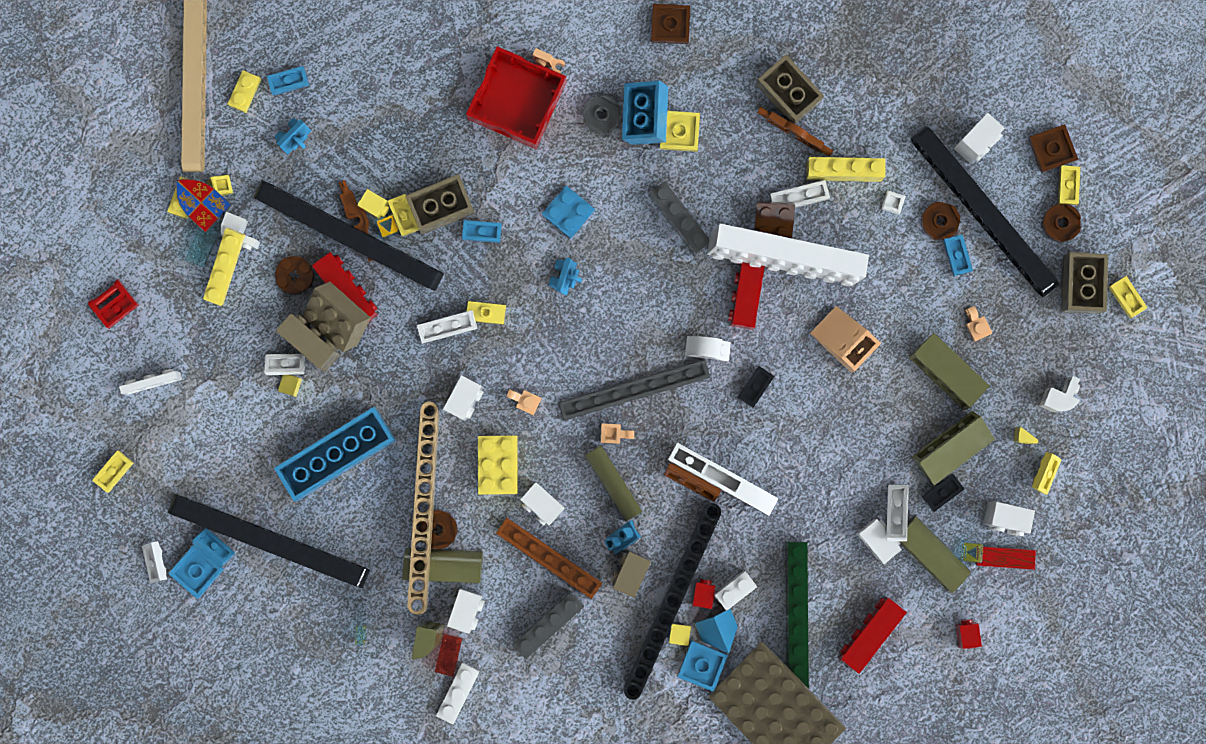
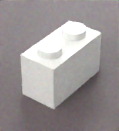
(463, 398)
(542, 504)
(875, 539)
(735, 590)
(465, 611)

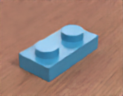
(288, 80)
(481, 231)
(957, 255)
(213, 547)

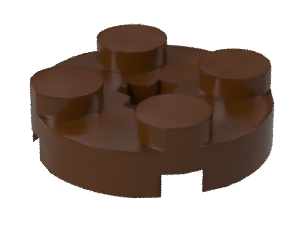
(943, 210)
(1060, 212)
(288, 266)
(450, 529)

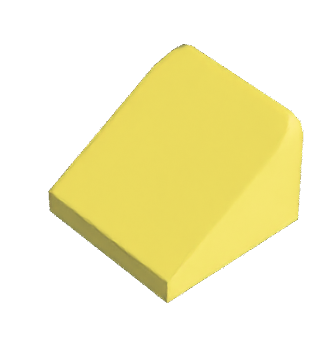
(221, 184)
(290, 385)
(1023, 436)

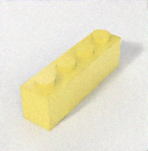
(845, 169)

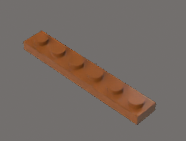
(549, 558)

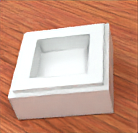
(893, 202)

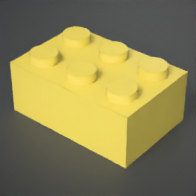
(497, 465)

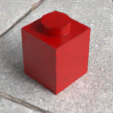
(703, 594)
(968, 634)

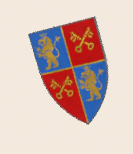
(201, 202)

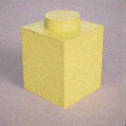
(374, 204)

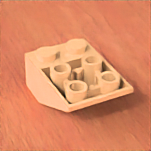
(845, 339)

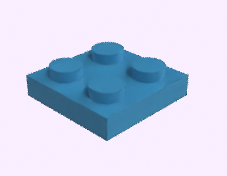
(568, 212)
(196, 572)
(702, 666)

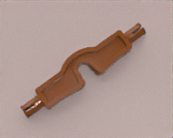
(789, 127)
(352, 210)

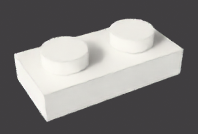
(284, 364)
(154, 562)

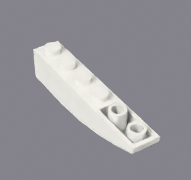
(722, 478)

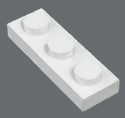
(803, 194)
(447, 326)
(150, 381)
(897, 513)
(457, 693)

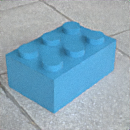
(645, 112)

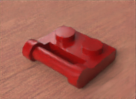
(115, 309)

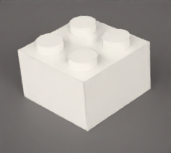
(983, 135)
(1008, 517)

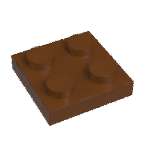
(670, 24)
(1053, 148)
(775, 218)

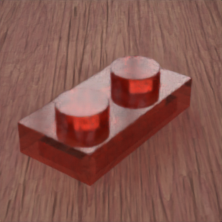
(448, 654)

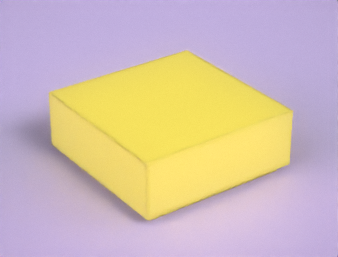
(680, 634)

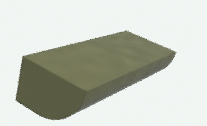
(949, 371)
(953, 447)
(613, 483)
(934, 555)
(448, 565)
(427, 638)

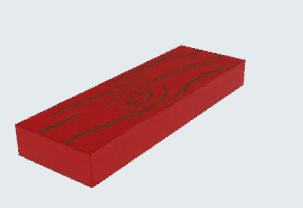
(1008, 558)

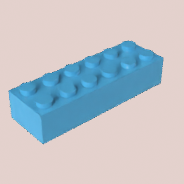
(335, 454)

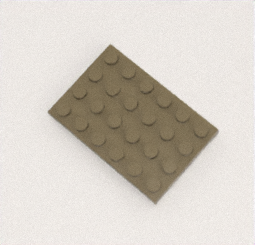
(774, 704)

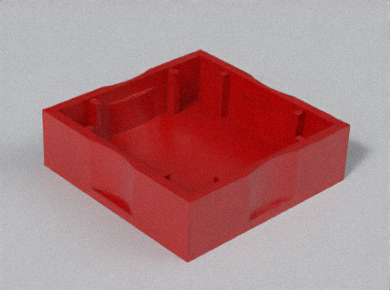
(516, 98)

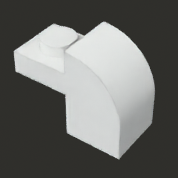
(239, 224)
(707, 348)
(1061, 401)

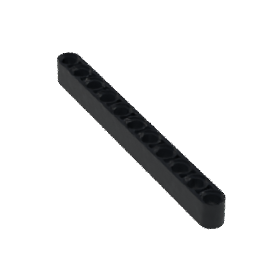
(984, 211)
(348, 235)
(268, 541)
(680, 593)

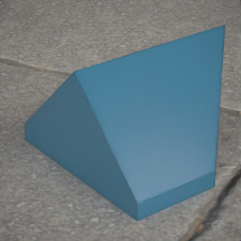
(718, 630)

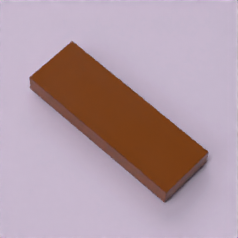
(692, 482)

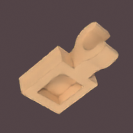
(545, 59)
(978, 326)
(526, 402)
(612, 433)

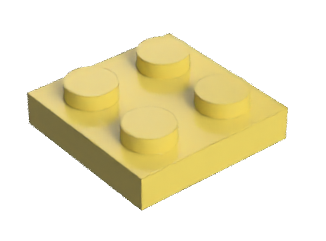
(682, 131)

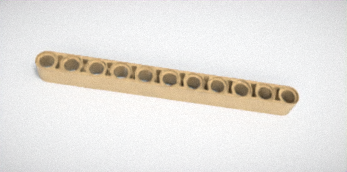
(194, 85)
(418, 517)

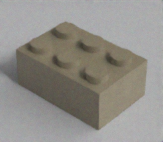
(789, 90)
(440, 204)
(1084, 283)
(336, 316)
(308, 341)
(630, 573)

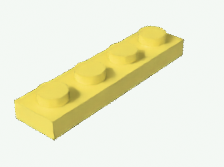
(224, 266)

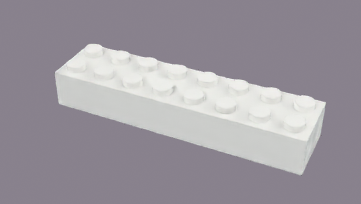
(787, 255)

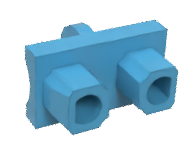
(294, 137)
(567, 278)
(622, 538)

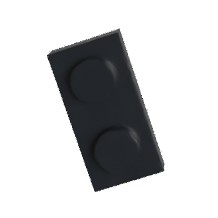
(755, 386)
(942, 492)

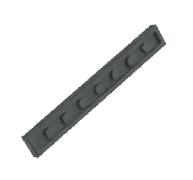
(634, 390)

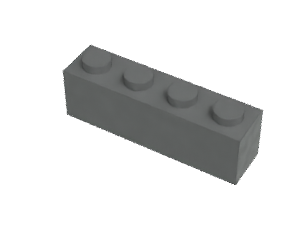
(679, 218)
(548, 625)

